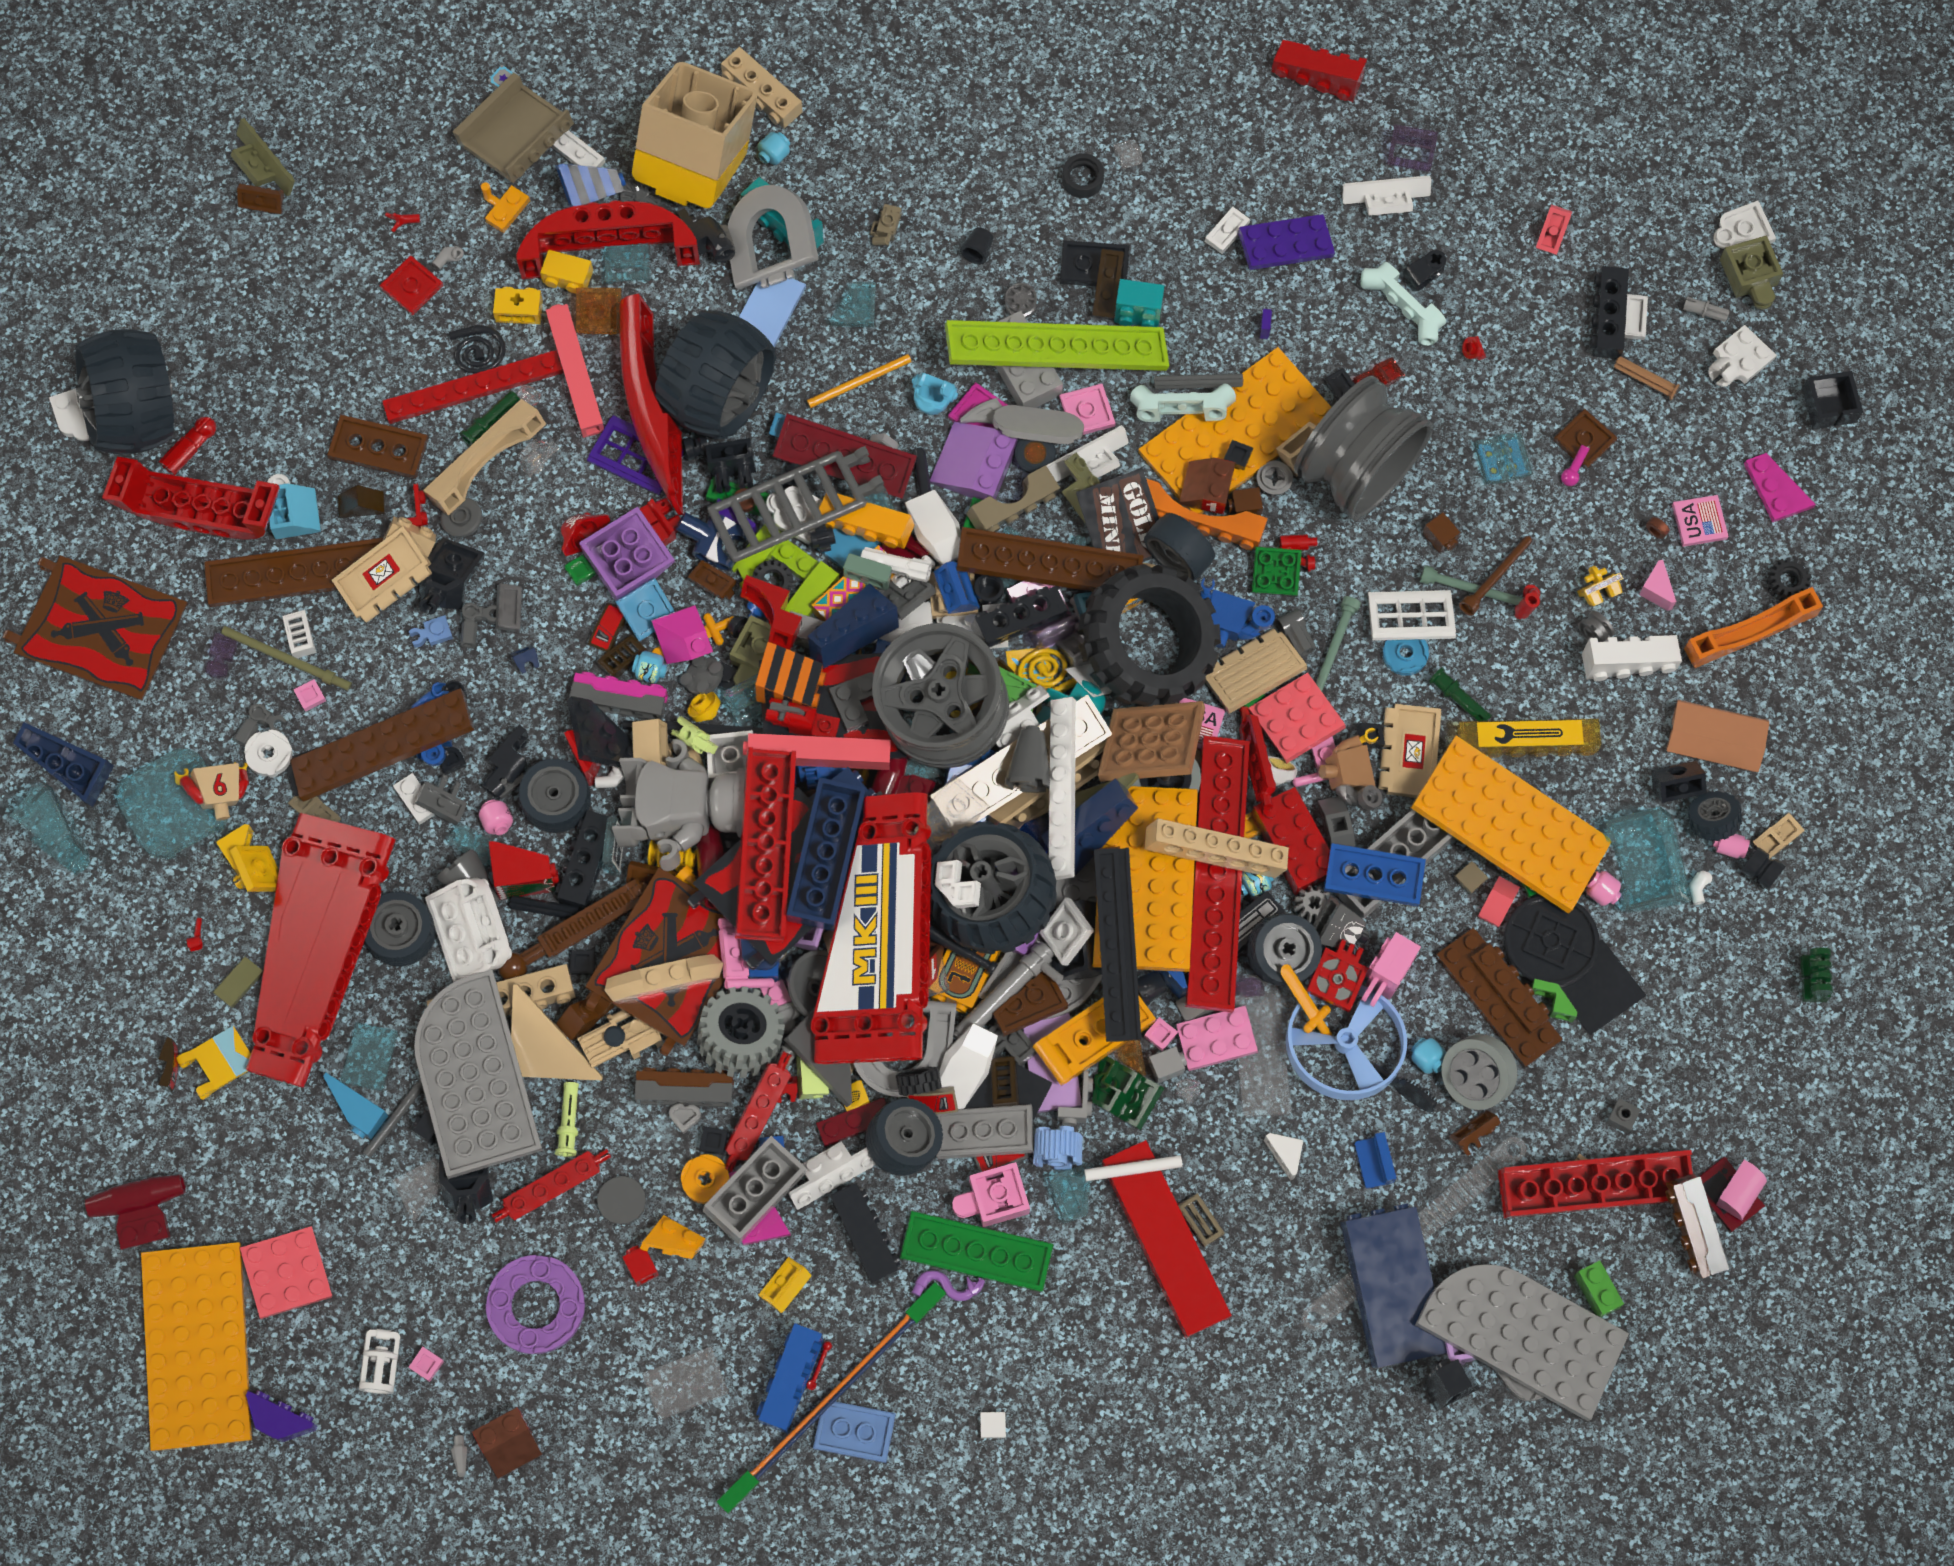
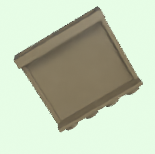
(512, 128)

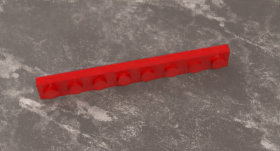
(472, 387)

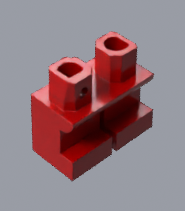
(664, 528)

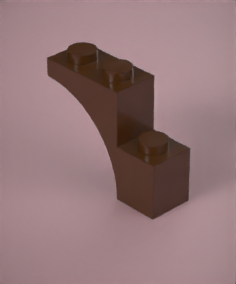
(579, 1020)

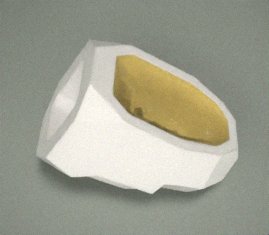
(1281, 771)

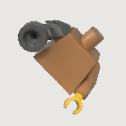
(1351, 772)

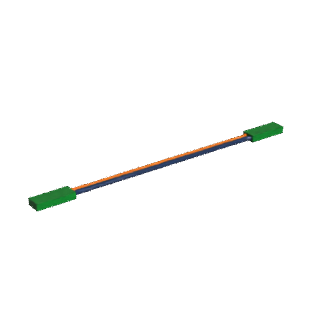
(748, 1482)

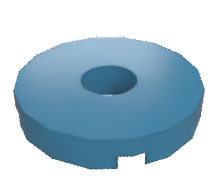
(1402, 665)

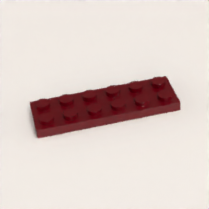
(807, 441)

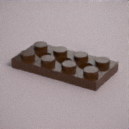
(382, 460)

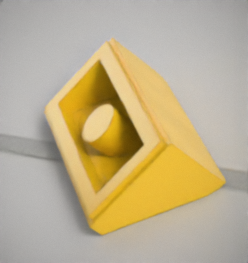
(785, 1285)

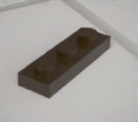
(1108, 284)

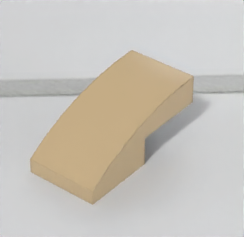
(1779, 835)

